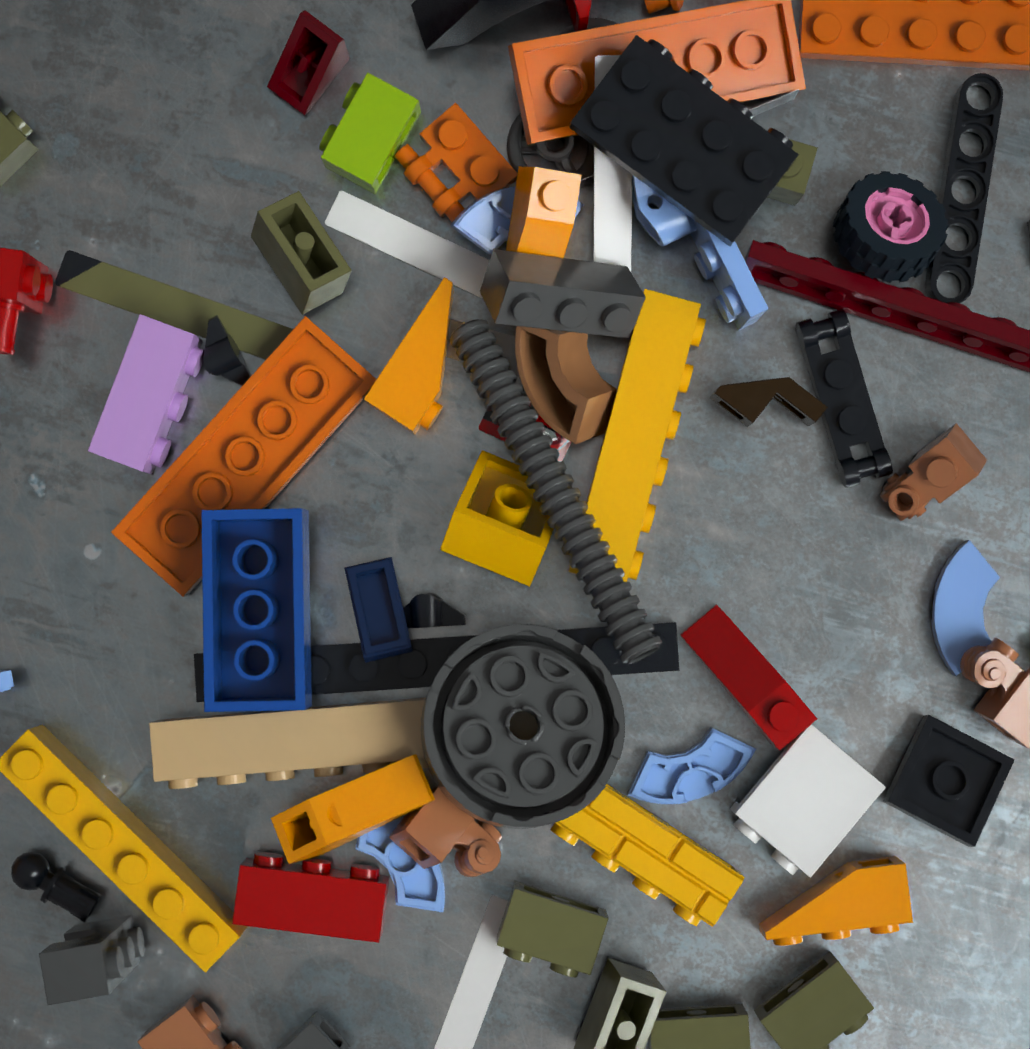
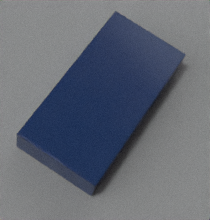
(378, 609)

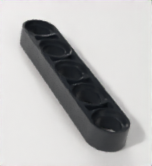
(975, 169)

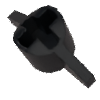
(222, 354)
(431, 611)

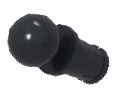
(33, 872)

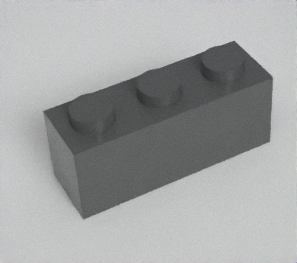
(561, 294)

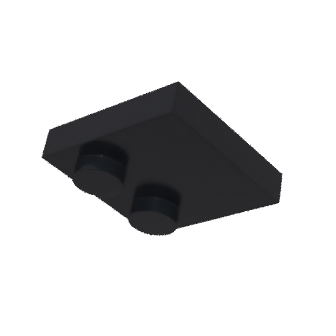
(949, 780)

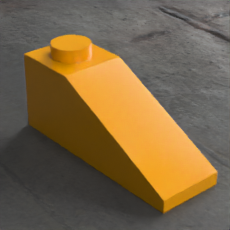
(543, 211)
(415, 373)

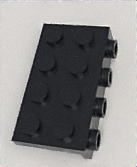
(684, 139)

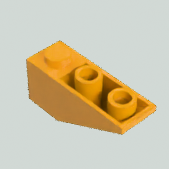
(352, 809)
(850, 898)

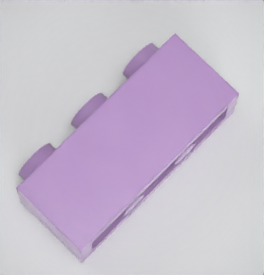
(147, 395)

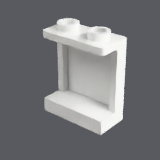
(807, 802)

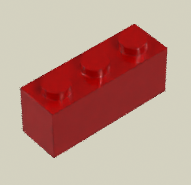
(311, 897)

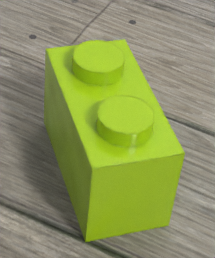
(370, 132)

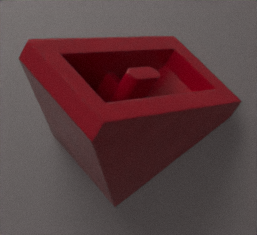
(308, 63)

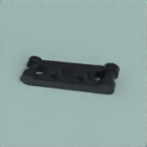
(842, 388)

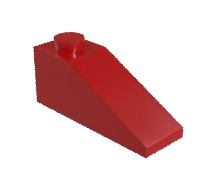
(748, 678)

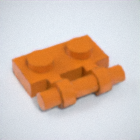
(467, 156)

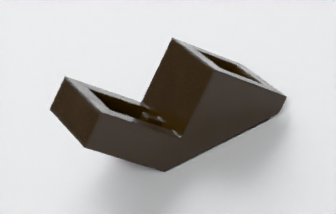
(749, 399)

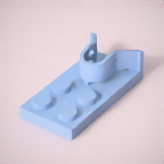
(739, 294)

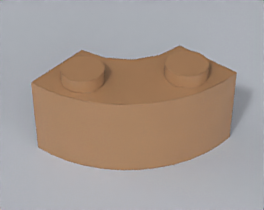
(563, 382)

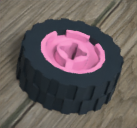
(890, 226)

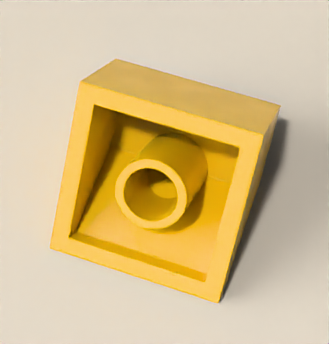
(498, 521)

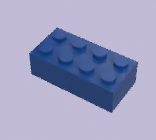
(256, 610)

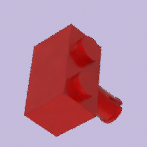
(22, 289)

